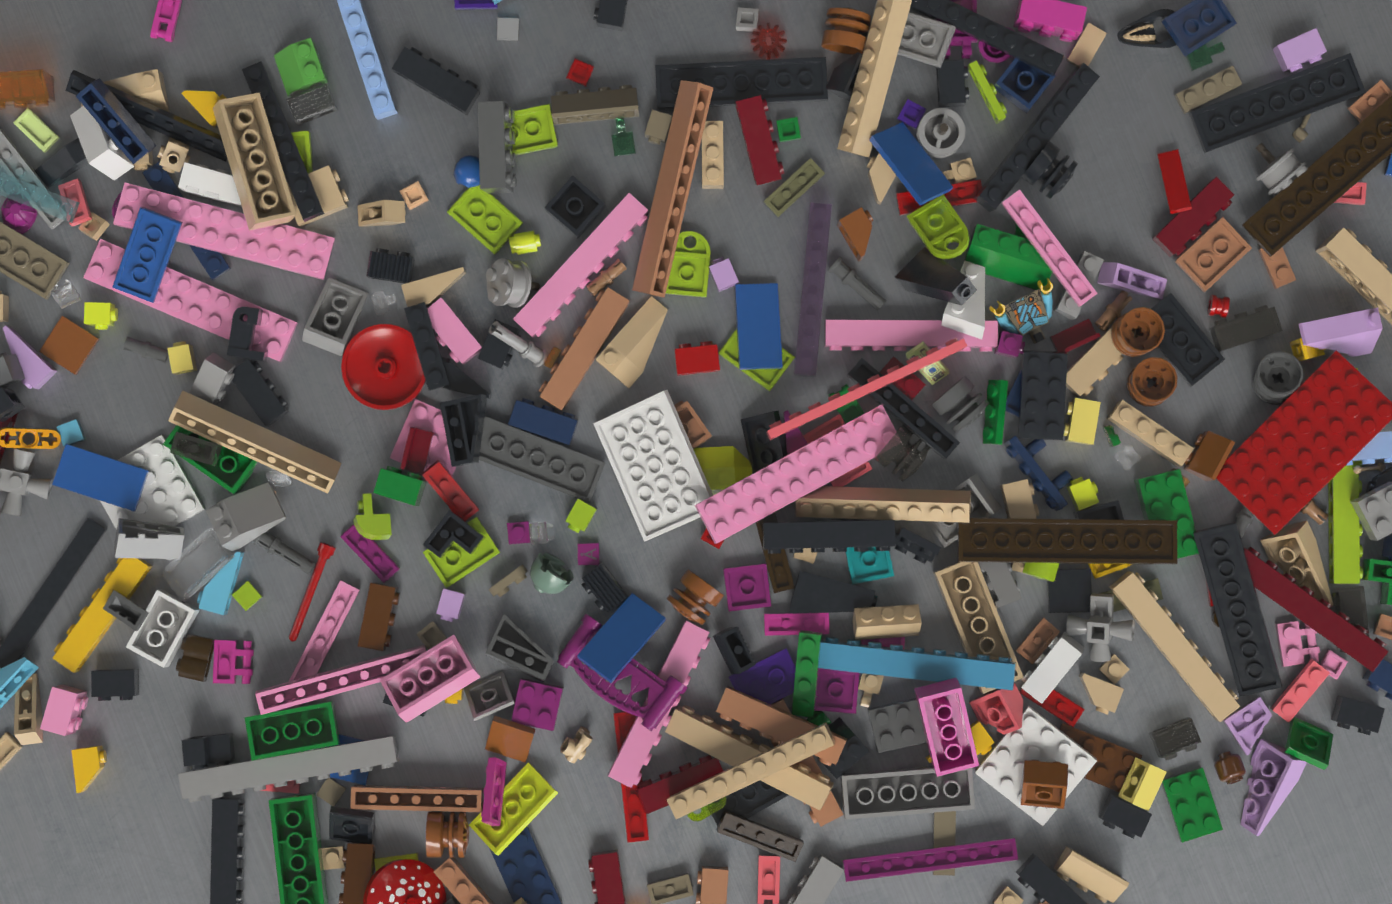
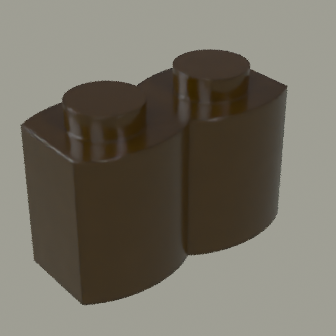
(196, 657)

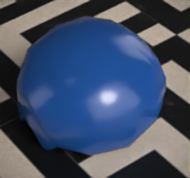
(467, 171)

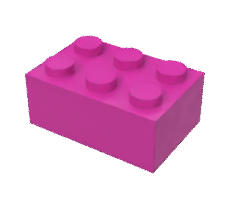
(1050, 18)

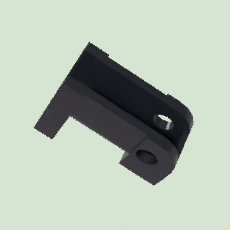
(243, 334)

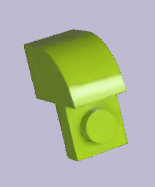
(371, 525)

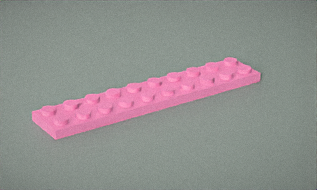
(229, 233)
(196, 302)
(796, 474)

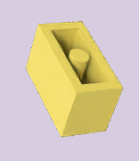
(1082, 421)
(1142, 784)

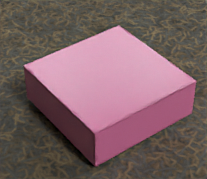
(1333, 664)

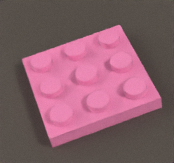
(429, 419)

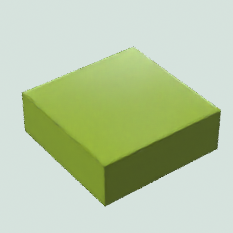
(247, 595)

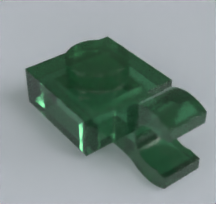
(1202, 56)
(622, 142)

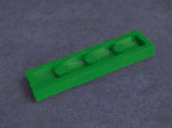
(806, 673)

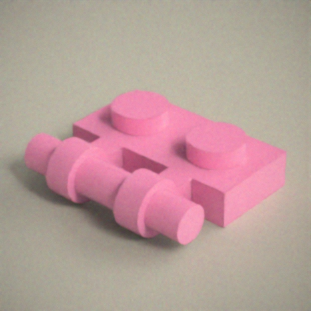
(1291, 645)

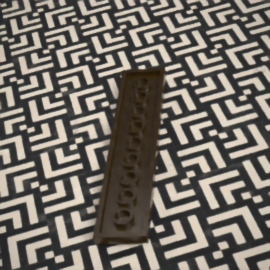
(1323, 181)
(1068, 541)

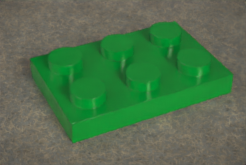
(1191, 804)

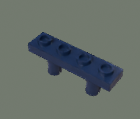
(1029, 467)

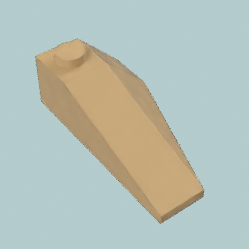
(144, 85)
(1298, 554)

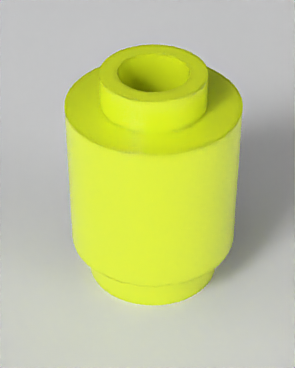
(524, 242)

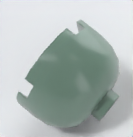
(549, 574)

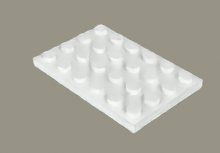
(654, 464)

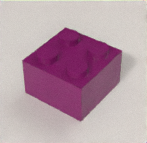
(537, 704)

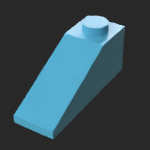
(218, 592)
(13, 677)

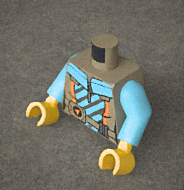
(1027, 313)

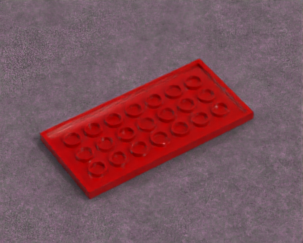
(1306, 442)

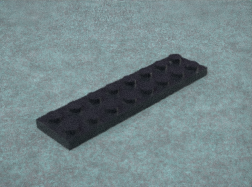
(737, 80)
(1277, 103)
(1237, 609)

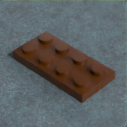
(1112, 760)

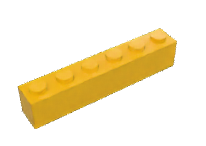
(96, 621)

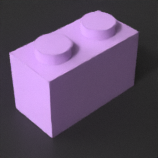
(1299, 51)

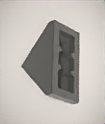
(125, 610)

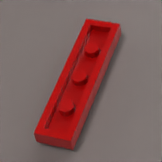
(960, 194)

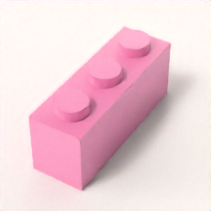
(453, 332)

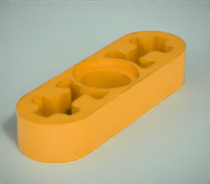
(44, 433)

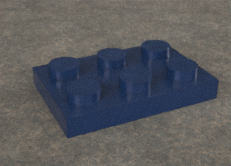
(1198, 24)

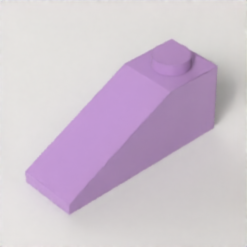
(1131, 280)
(34, 366)

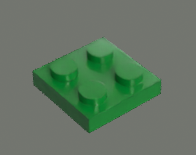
(1309, 743)

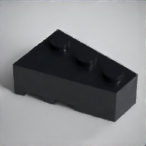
(464, 428)

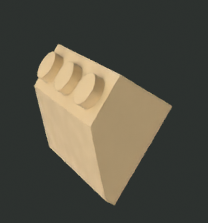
(1090, 875)

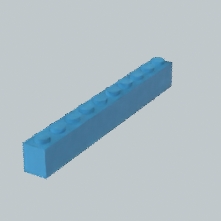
(917, 663)

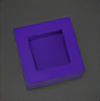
(911, 114)

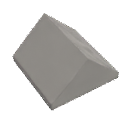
(489, 696)

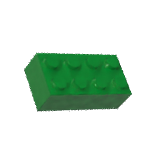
(1165, 498)
(292, 730)

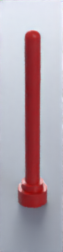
(325, 552)

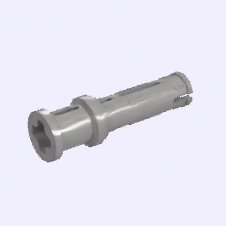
(525, 348)

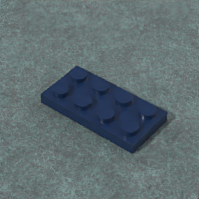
(526, 872)

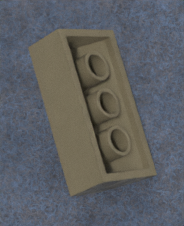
(594, 106)

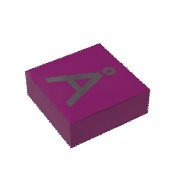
(588, 554)

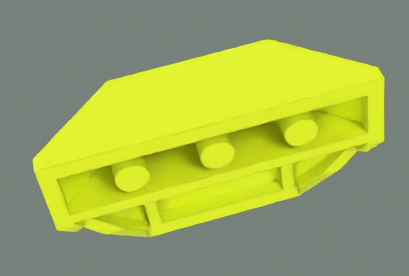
(723, 466)

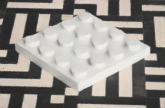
(167, 493)
(1033, 741)

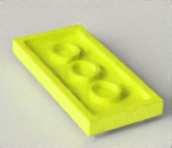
(522, 802)

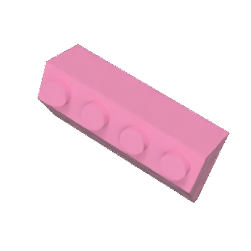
(429, 678)

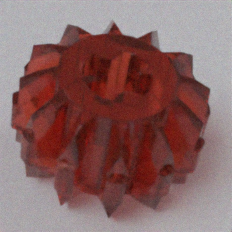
(762, 45)

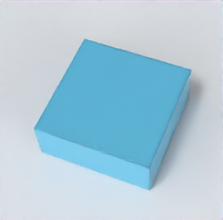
(71, 432)

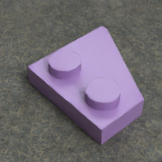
(1248, 723)

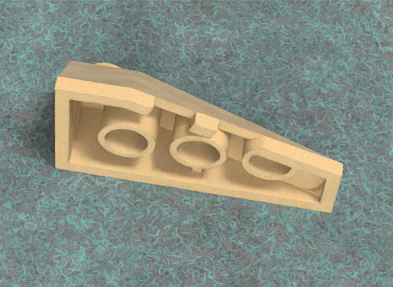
(630, 349)

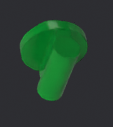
(819, 718)

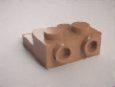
(692, 424)

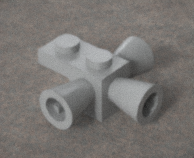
(19, 483)
(1100, 626)

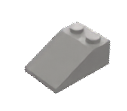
(334, 317)
(982, 506)
(245, 516)

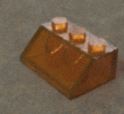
(26, 88)

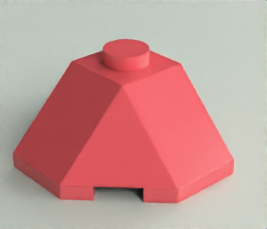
(1000, 709)

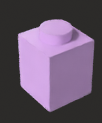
(723, 274)
(450, 604)

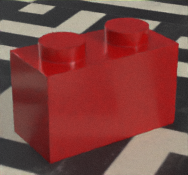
(697, 359)

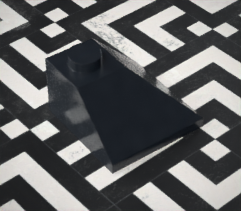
(844, 77)

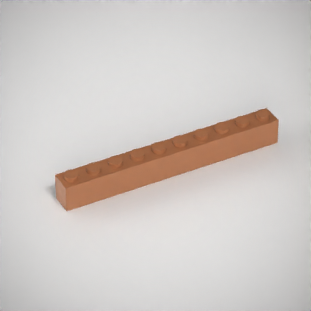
(672, 188)

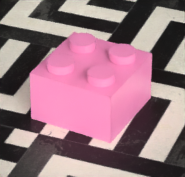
(64, 710)

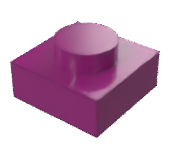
(518, 532)

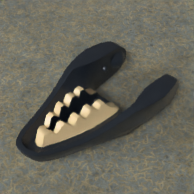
(1142, 32)

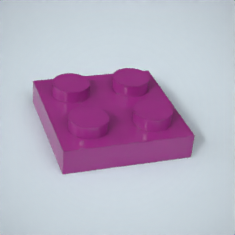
(747, 587)
(837, 691)

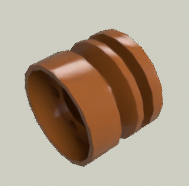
(847, 26)
(1148, 328)
(1164, 382)
(694, 597)
(446, 834)

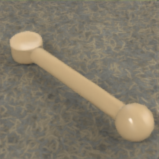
(1380, 467)

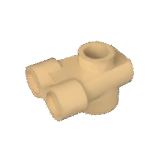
(576, 748)

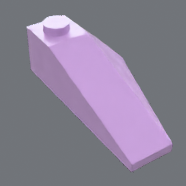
(1347, 333)
(1270, 783)

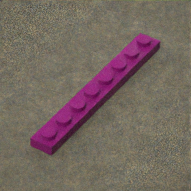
(930, 860)

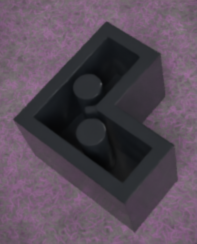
(451, 530)
(202, 750)

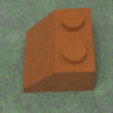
(856, 231)
(1208, 455)
(1044, 784)

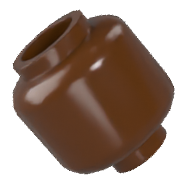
(1229, 768)

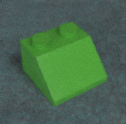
(300, 66)

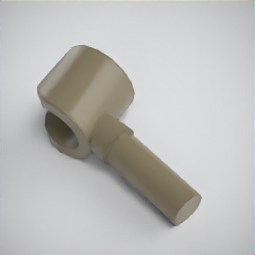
(1300, 134)

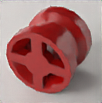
(1218, 306)

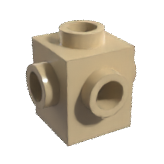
(173, 148)

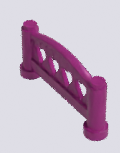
(660, 694)

